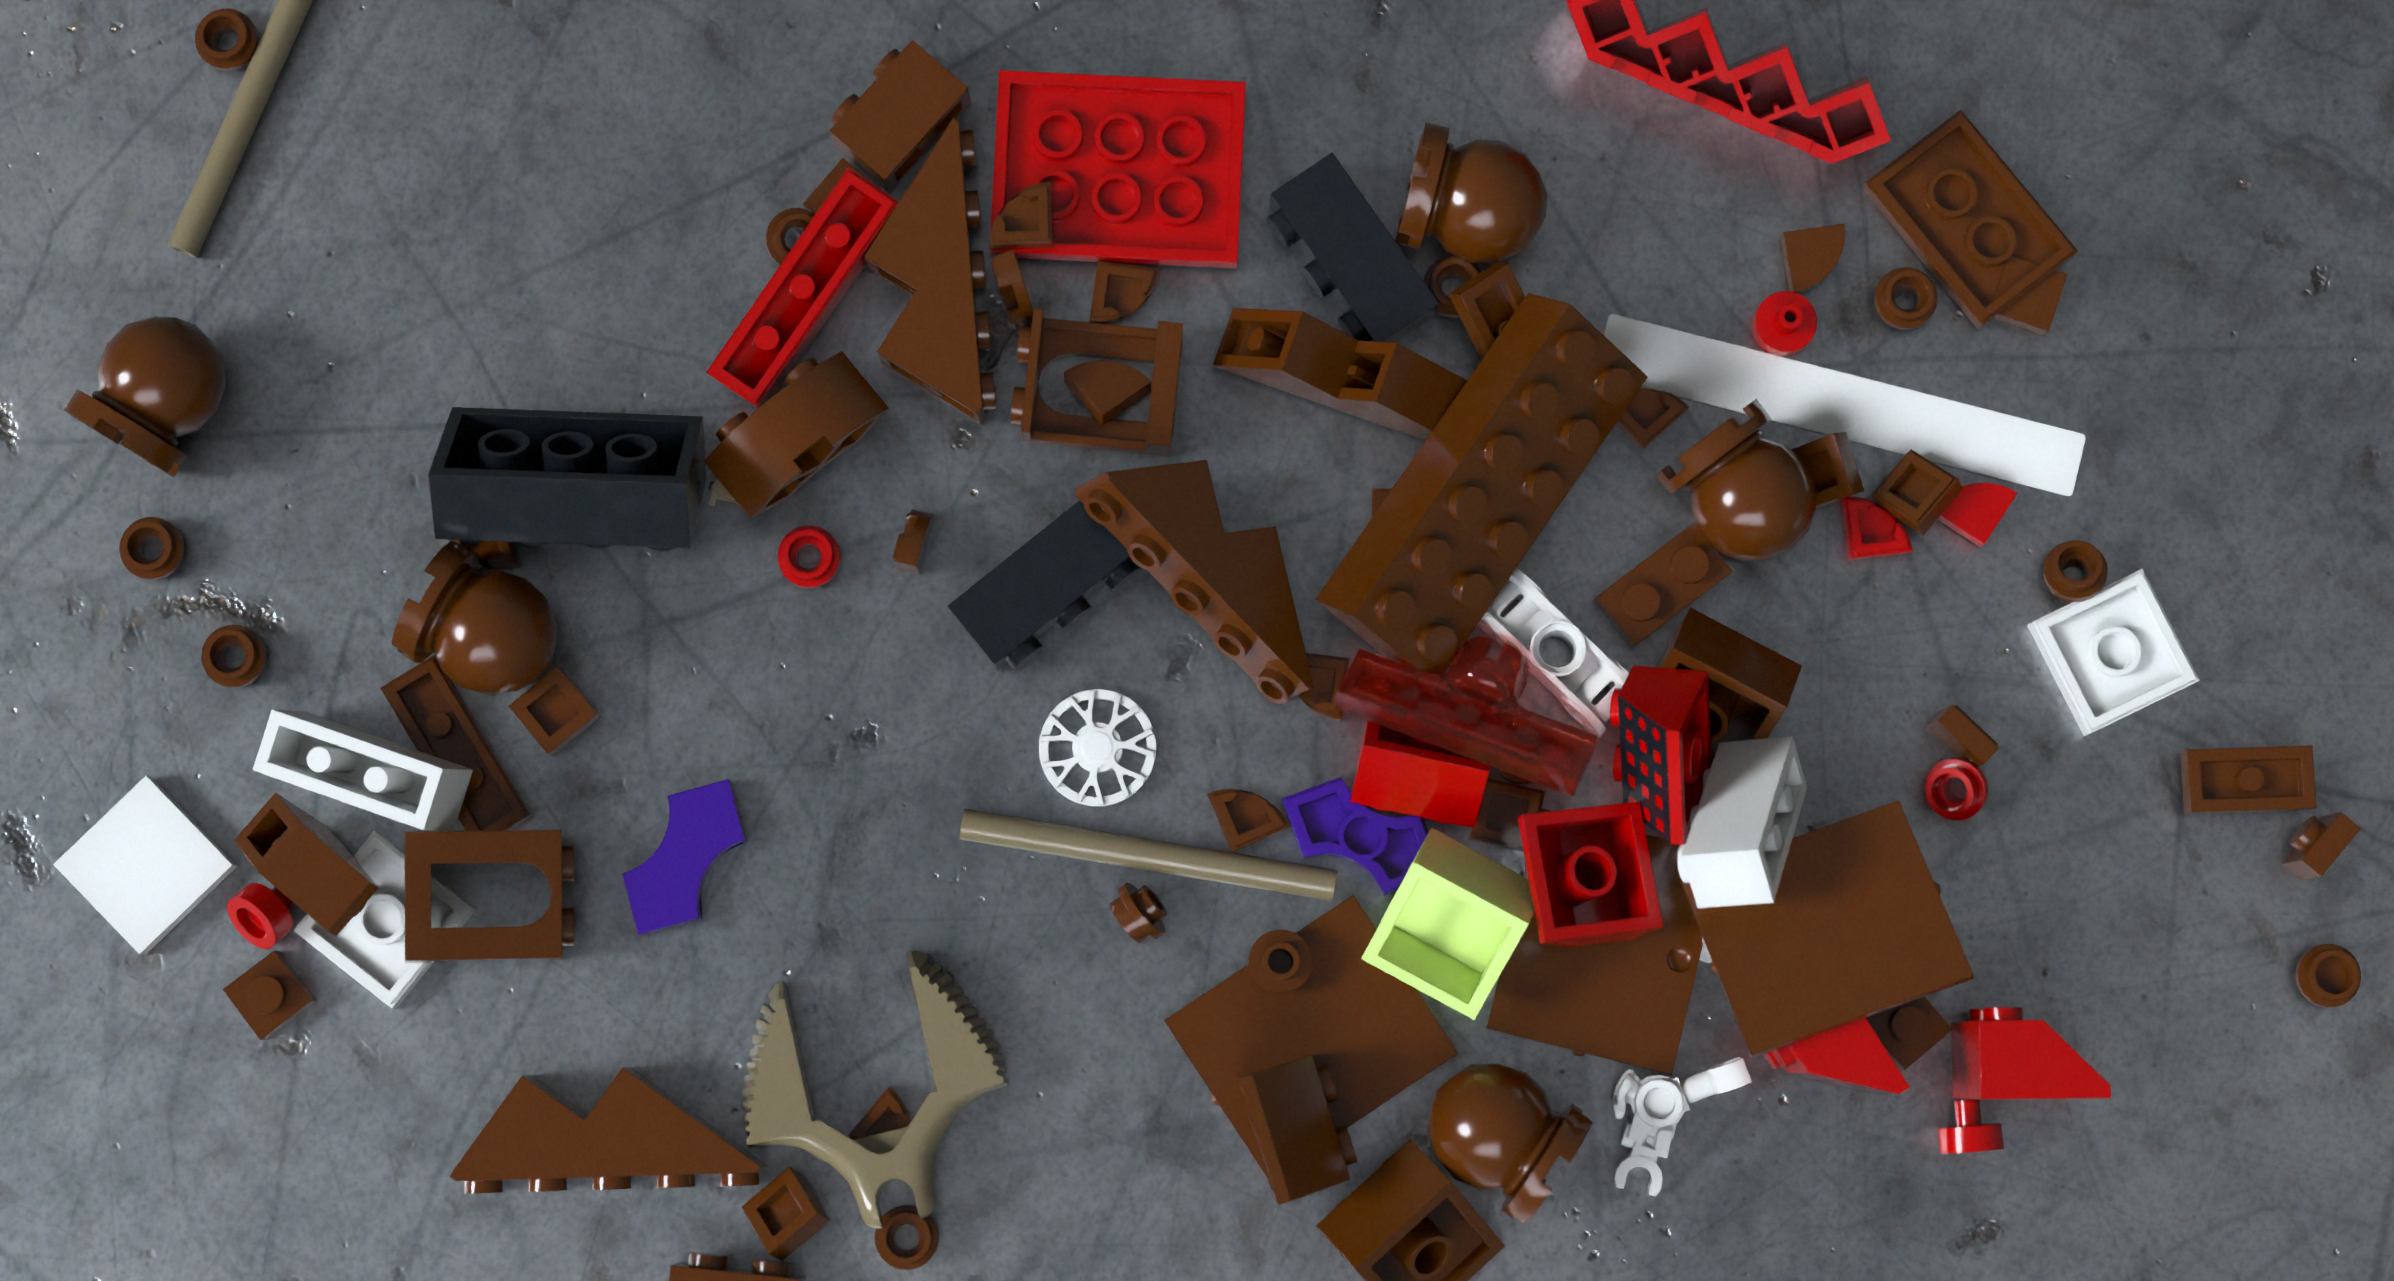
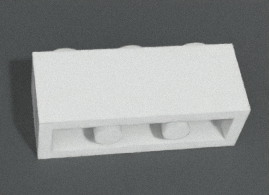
(362, 770)
(1743, 823)

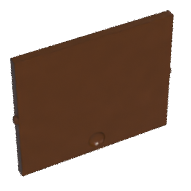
(1844, 939)
(1610, 997)
(1345, 1015)

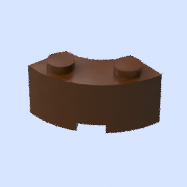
(794, 433)

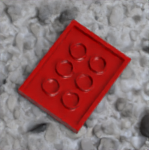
(1131, 163)

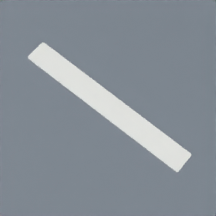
(1847, 403)

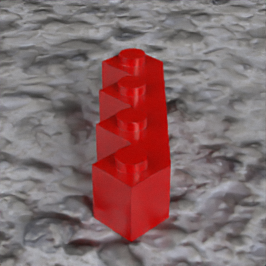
(1754, 92)

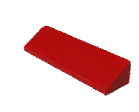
(803, 290)

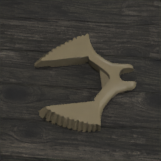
(962, 1066)

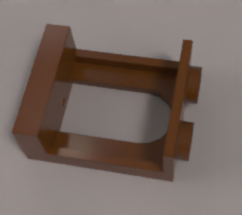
(1059, 338)
(532, 941)

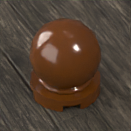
(1474, 198)
(154, 386)
(1747, 491)
(484, 627)
(1500, 1133)

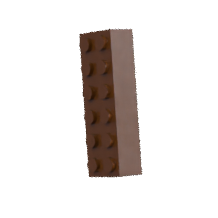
(1483, 486)

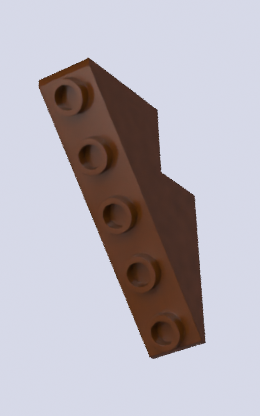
(931, 258)
(1334, 369)
(1223, 580)
(626, 1134)

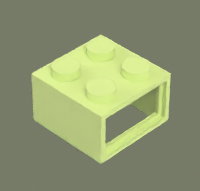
(1452, 924)

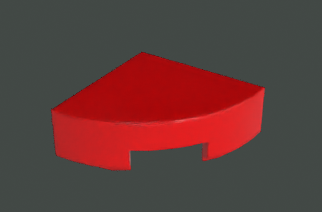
(1978, 510)
(1871, 531)

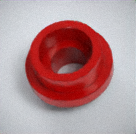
(803, 538)
(1941, 796)

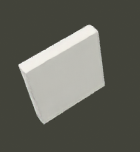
(2113, 653)
(145, 865)
(374, 940)

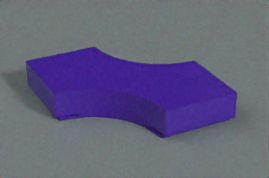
(1333, 826)
(670, 883)

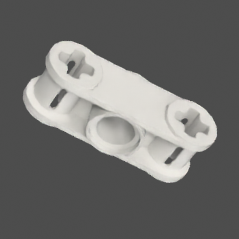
(1538, 619)

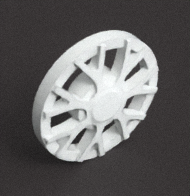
(1097, 747)

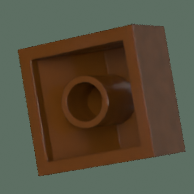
(1746, 679)
(1296, 1128)
(1410, 1224)

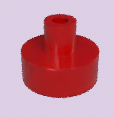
(1778, 335)
(261, 914)
(1969, 1132)

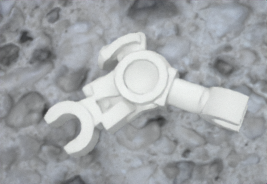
(1658, 1107)

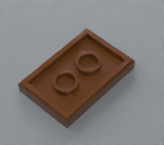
(1967, 217)

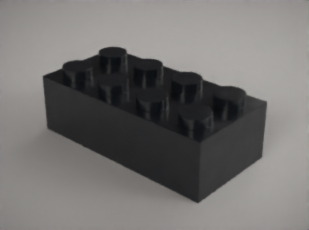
(568, 478)

